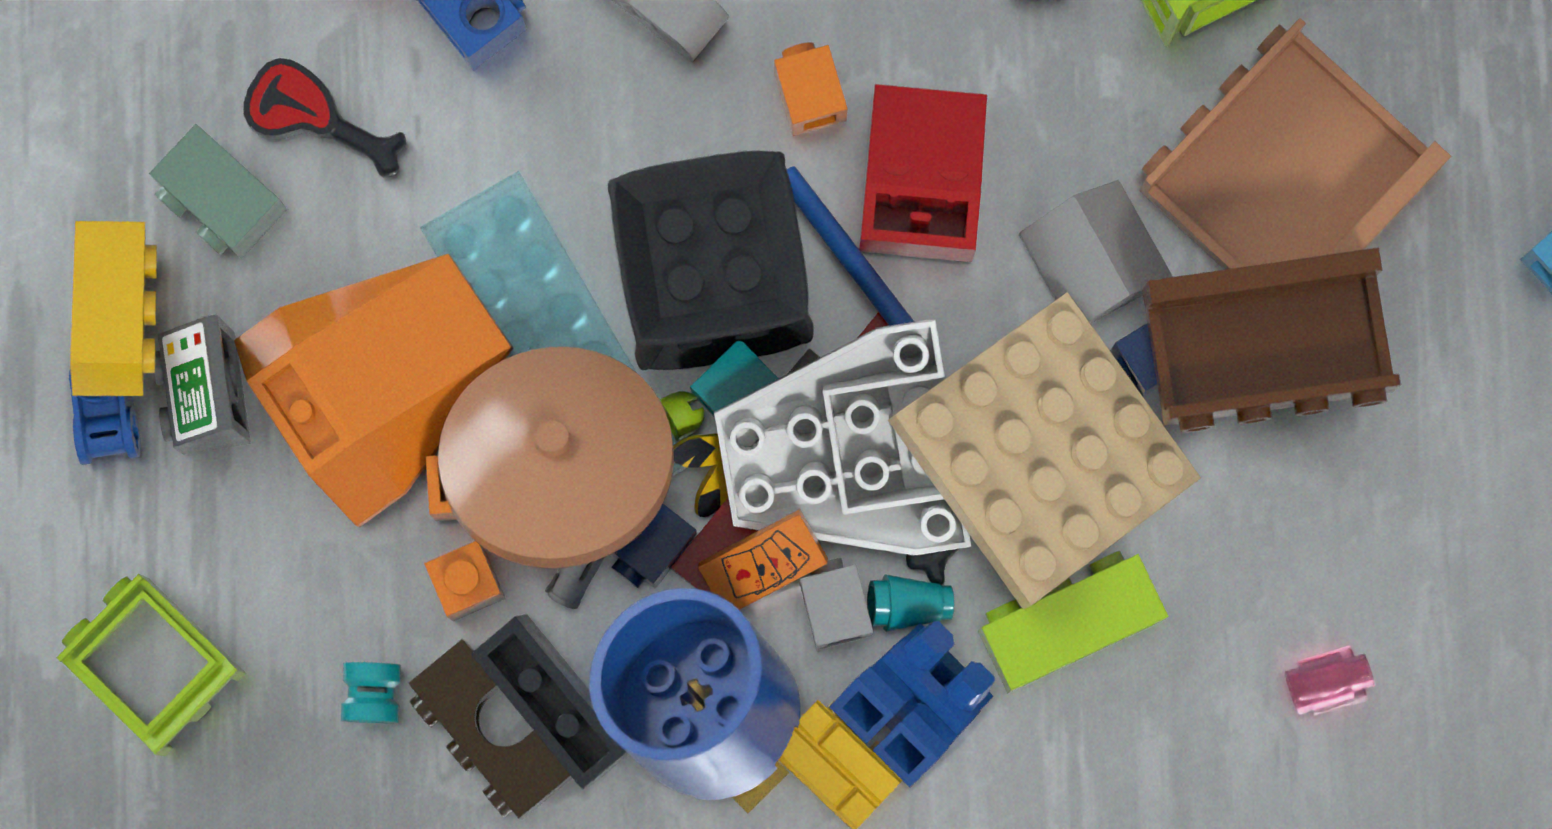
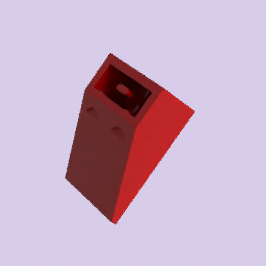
(924, 173)

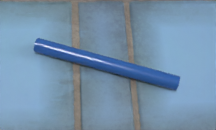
(846, 251)

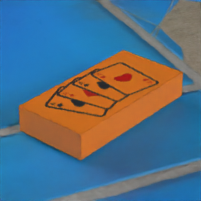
(764, 561)

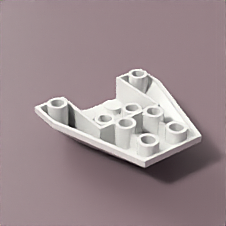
(828, 447)

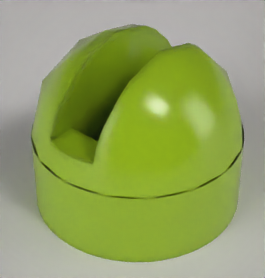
(680, 415)

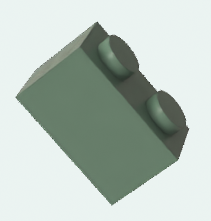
(217, 192)

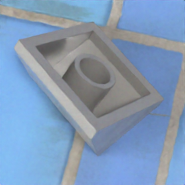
(1095, 250)

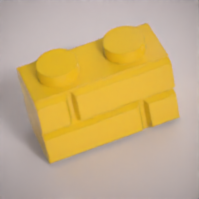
(838, 765)

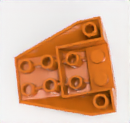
(371, 376)

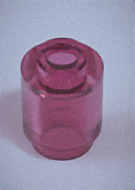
(1329, 681)

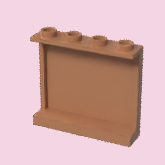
(1289, 161)

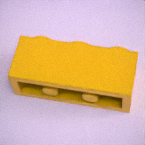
(112, 308)

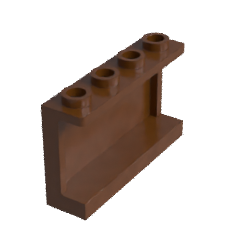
(1269, 339)

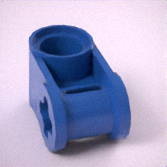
(104, 416)

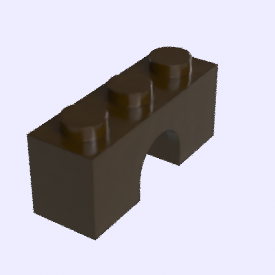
(454, 695)

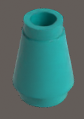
(907, 602)

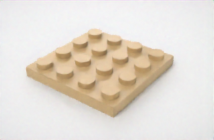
(1044, 450)

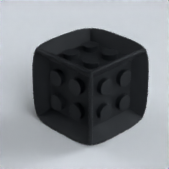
(710, 258)

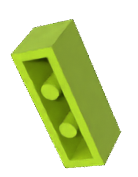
(1071, 621)

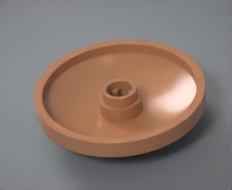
(556, 457)

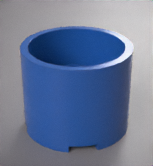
(661, 667)

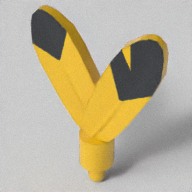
(702, 452)

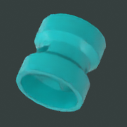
(370, 706)

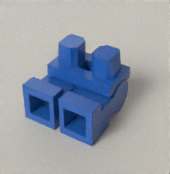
(919, 696)

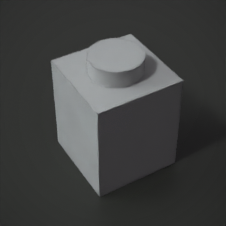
(835, 604)

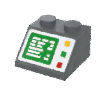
(201, 387)

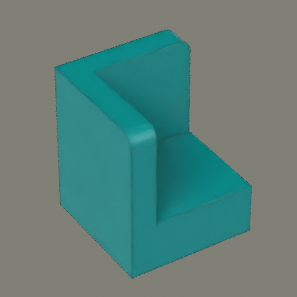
(731, 378)

